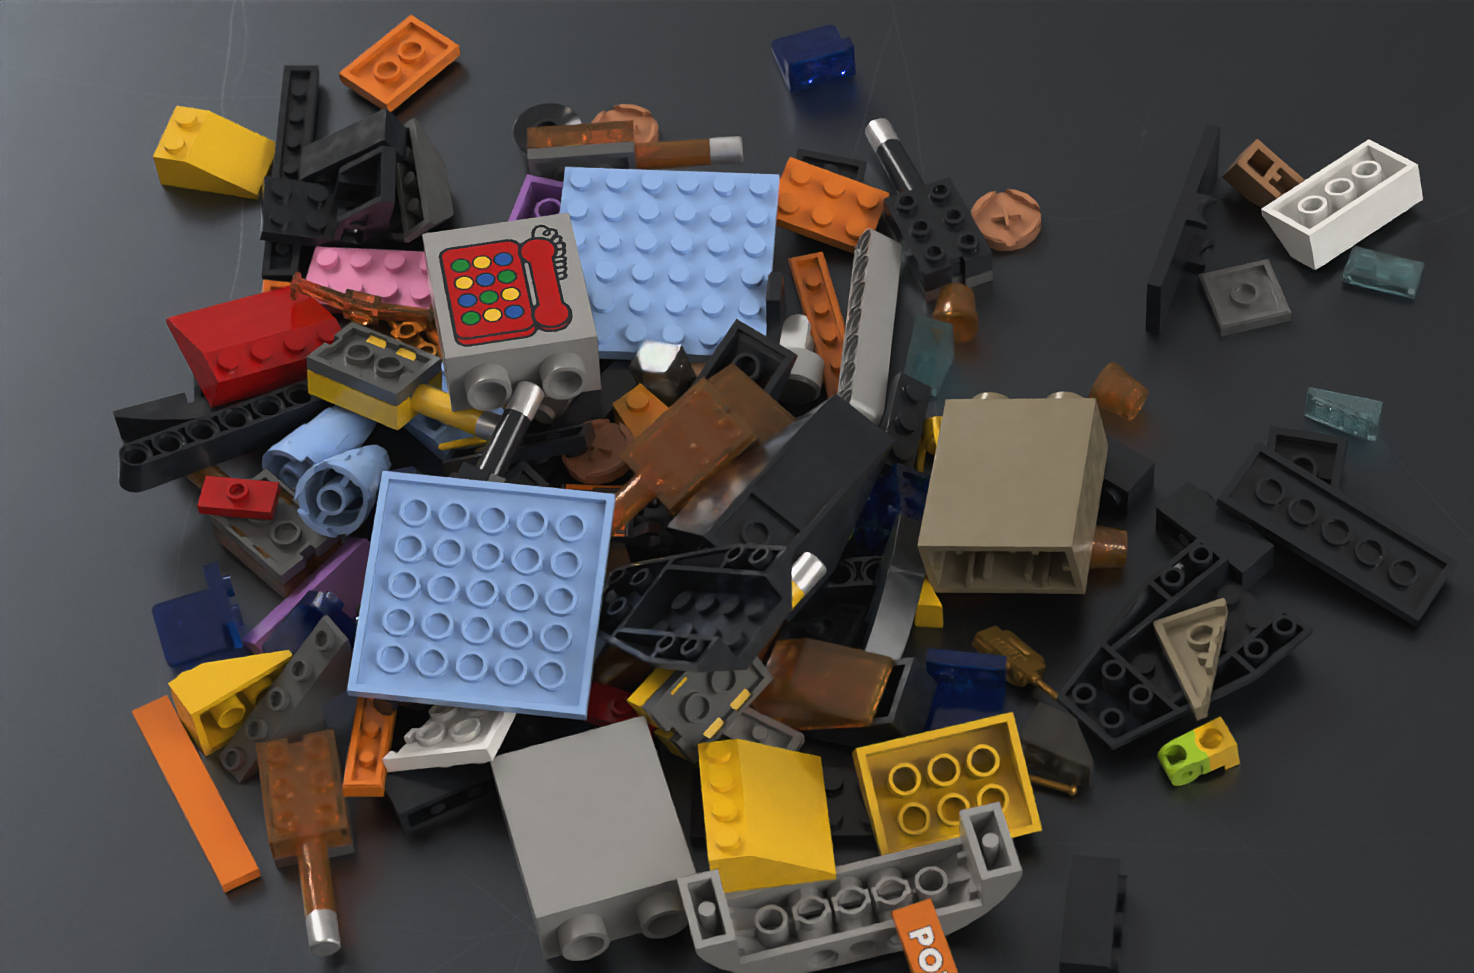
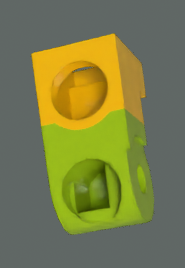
(1199, 752)

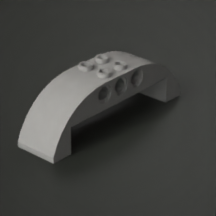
(850, 916)

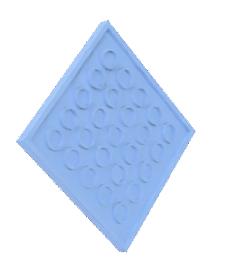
(672, 254)
(482, 595)

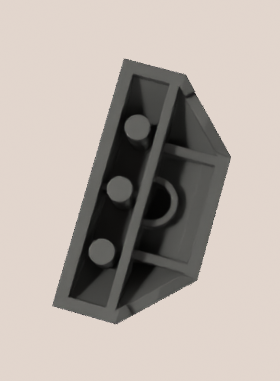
(420, 189)

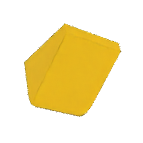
(929, 608)

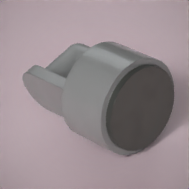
(807, 373)

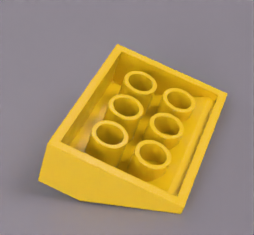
(925, 779)
(764, 815)

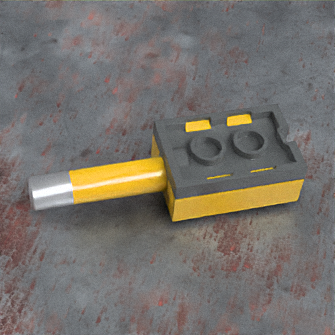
(387, 382)
(703, 705)

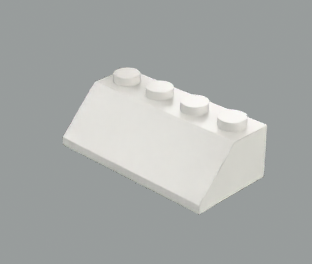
(1344, 203)

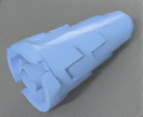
(323, 437)
(341, 490)

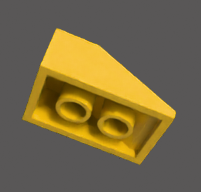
(213, 154)
(222, 694)

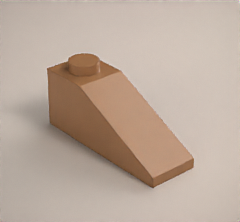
(1261, 175)

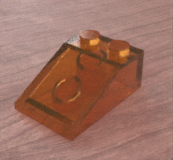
(823, 685)

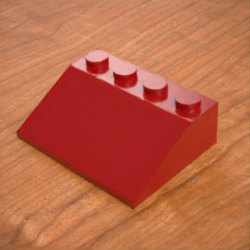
(252, 343)

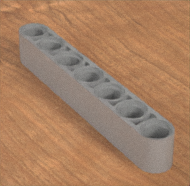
(870, 324)

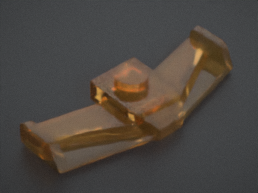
(361, 306)

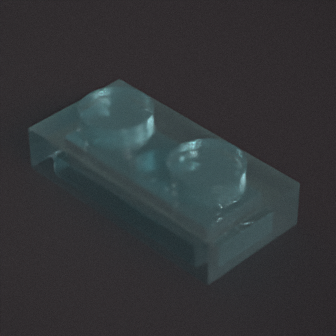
(1383, 272)

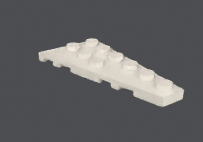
(452, 739)

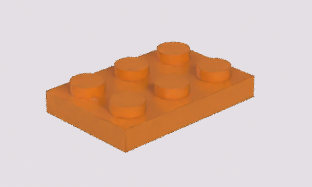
(399, 63)
(827, 205)

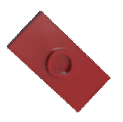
(239, 498)
(609, 706)

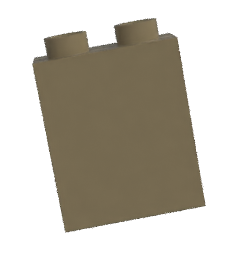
(1014, 495)

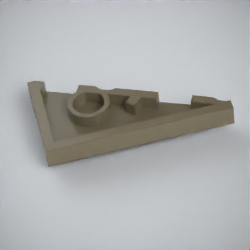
(1193, 649)

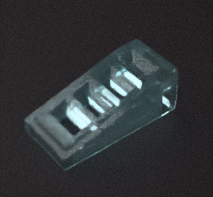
(1345, 413)

